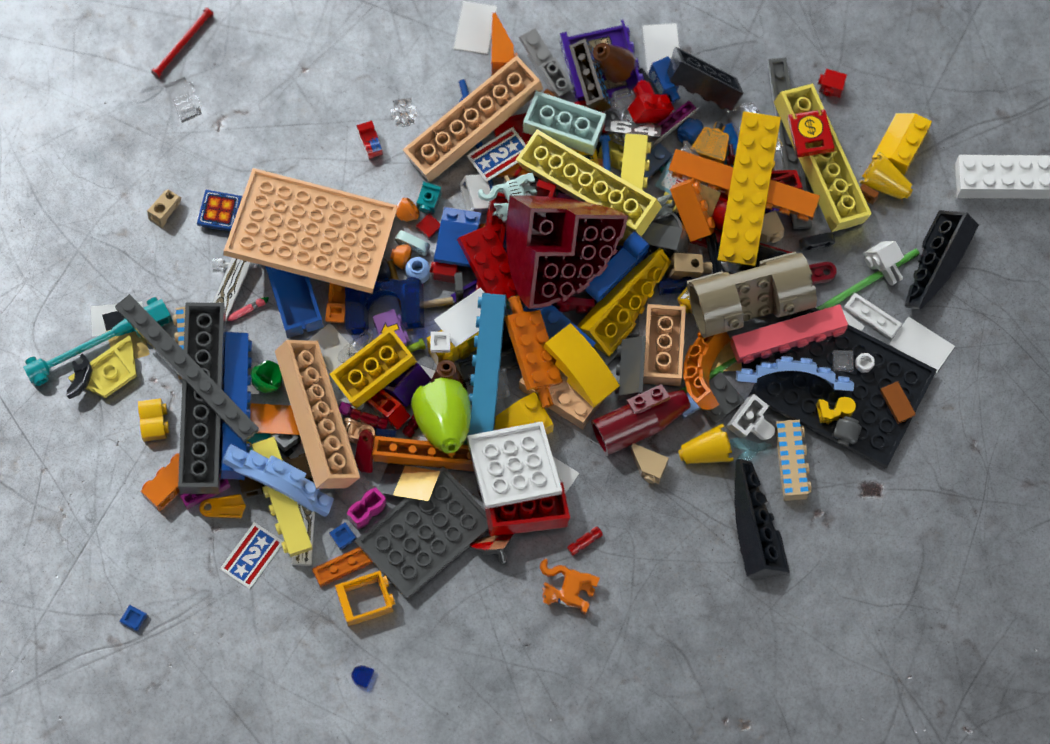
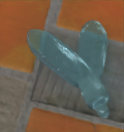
(751, 448)

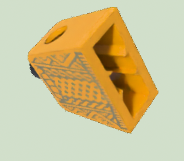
(712, 143)

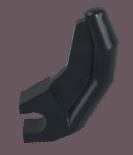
(82, 377)

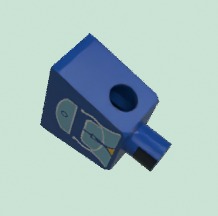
(661, 80)

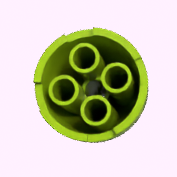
(443, 413)

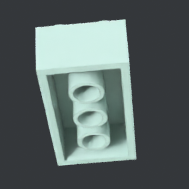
(565, 122)

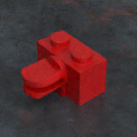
(649, 106)

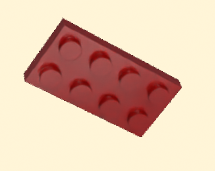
(488, 261)

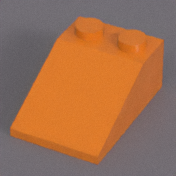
(501, 45)

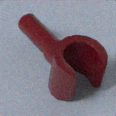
(731, 158)

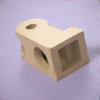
(163, 207)

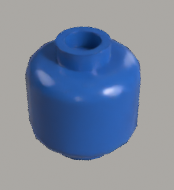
(689, 130)

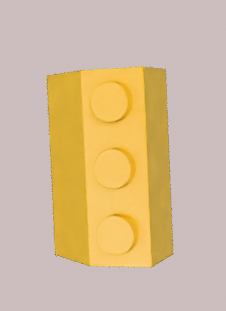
(903, 139)

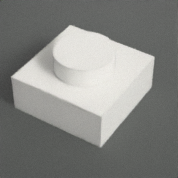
(440, 342)

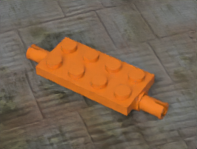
(535, 362)

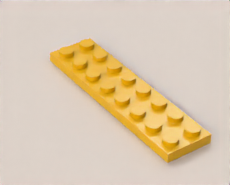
(749, 189)

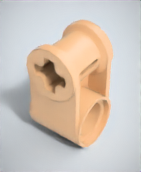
(354, 428)

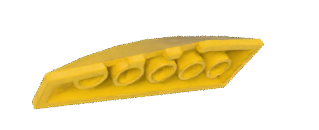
(616, 313)

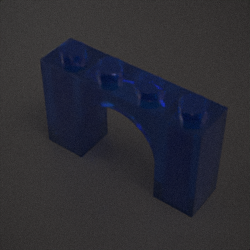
(408, 291)

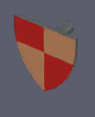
(493, 545)

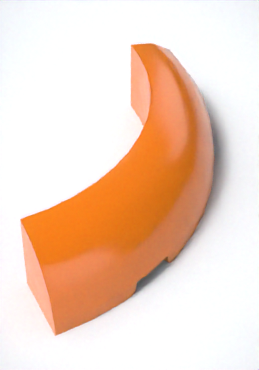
(698, 367)

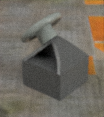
(667, 230)

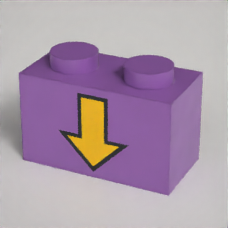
(390, 319)

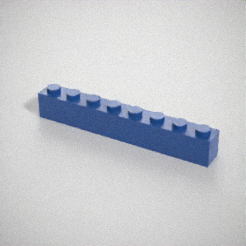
(235, 387)

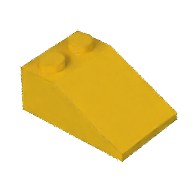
(524, 412)

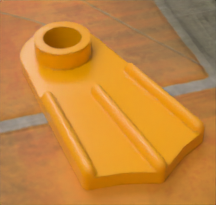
(224, 507)

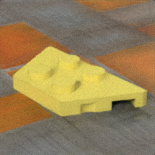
(112, 369)

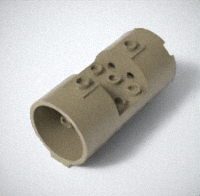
(726, 300)

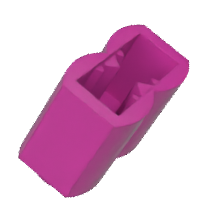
(370, 506)

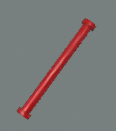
(182, 42)

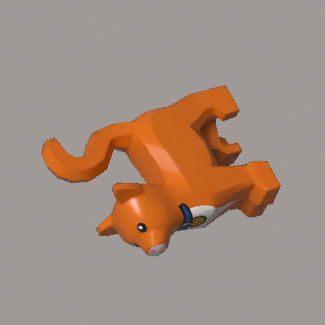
(572, 585)

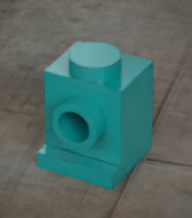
(431, 191)

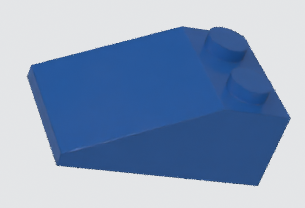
(452, 226)

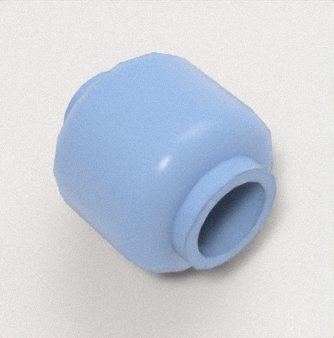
(418, 268)

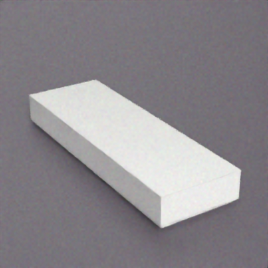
(872, 316)

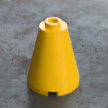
(886, 178)
(707, 448)

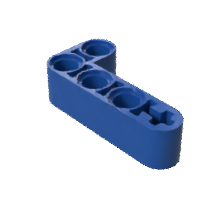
(619, 266)

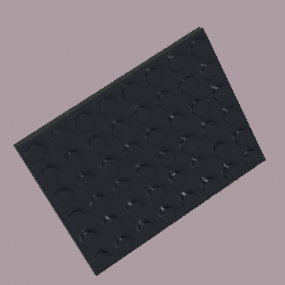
(798, 392)

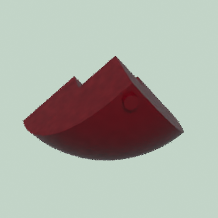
(558, 245)

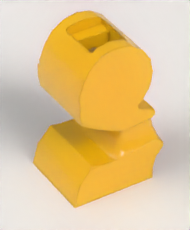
(844, 407)

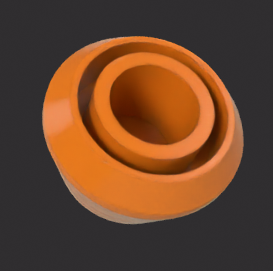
(407, 210)
(401, 255)

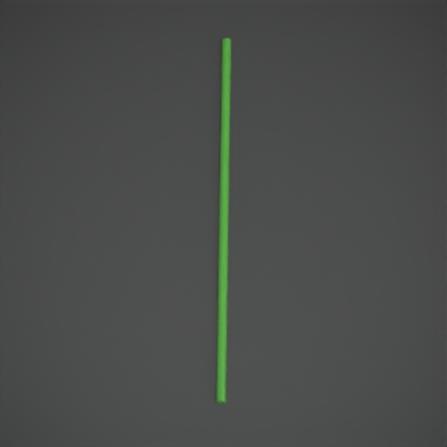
(830, 303)

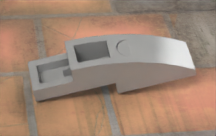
(545, 63)

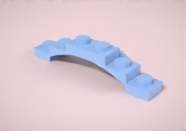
(788, 364)
(279, 477)

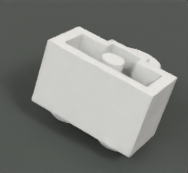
(884, 257)
(751, 419)

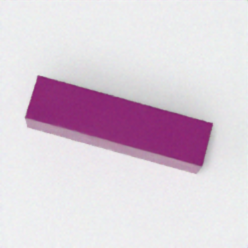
(677, 116)
(192, 500)

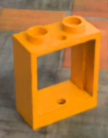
(360, 582)

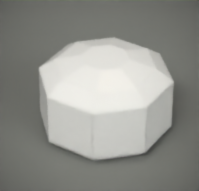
(864, 362)

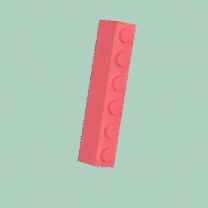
(788, 334)

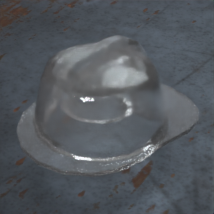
(355, 345)

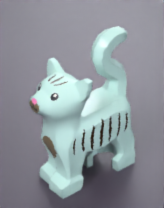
(518, 186)

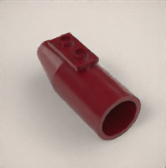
(639, 419)

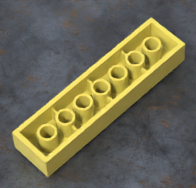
(827, 172)
(587, 180)

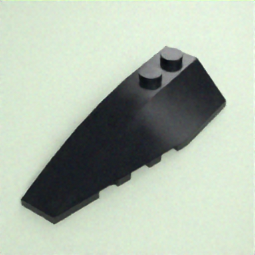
(941, 254)
(758, 540)

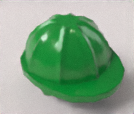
(266, 377)

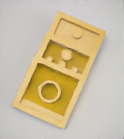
(581, 365)

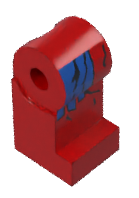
(369, 139)

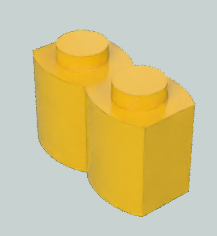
(152, 419)

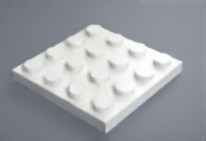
(514, 465)

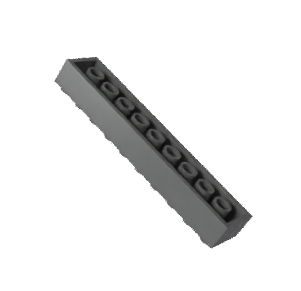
(199, 423)

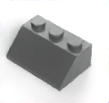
(630, 367)

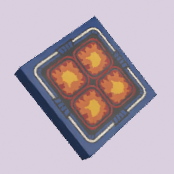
(218, 210)

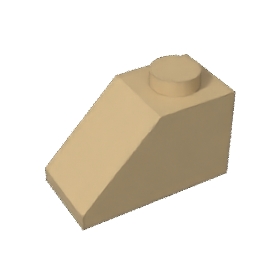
(772, 228)
(649, 463)

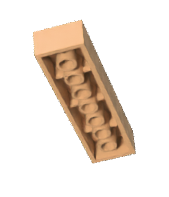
(473, 119)
(317, 414)

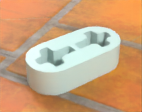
(418, 245)

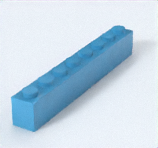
(487, 362)

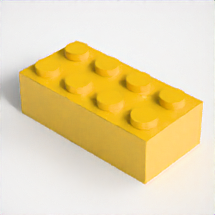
(373, 368)

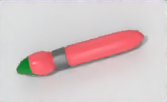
(248, 308)

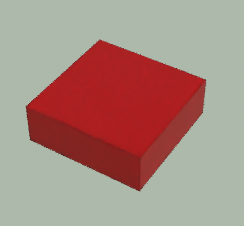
(428, 226)

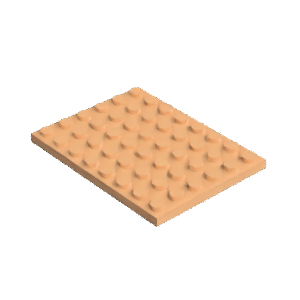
(311, 230)

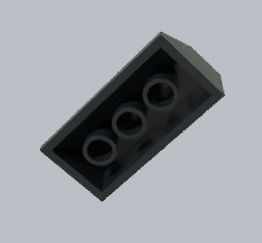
(704, 79)

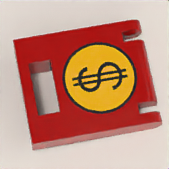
(810, 128)

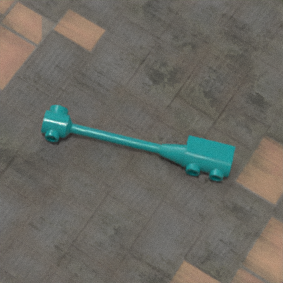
(39, 369)

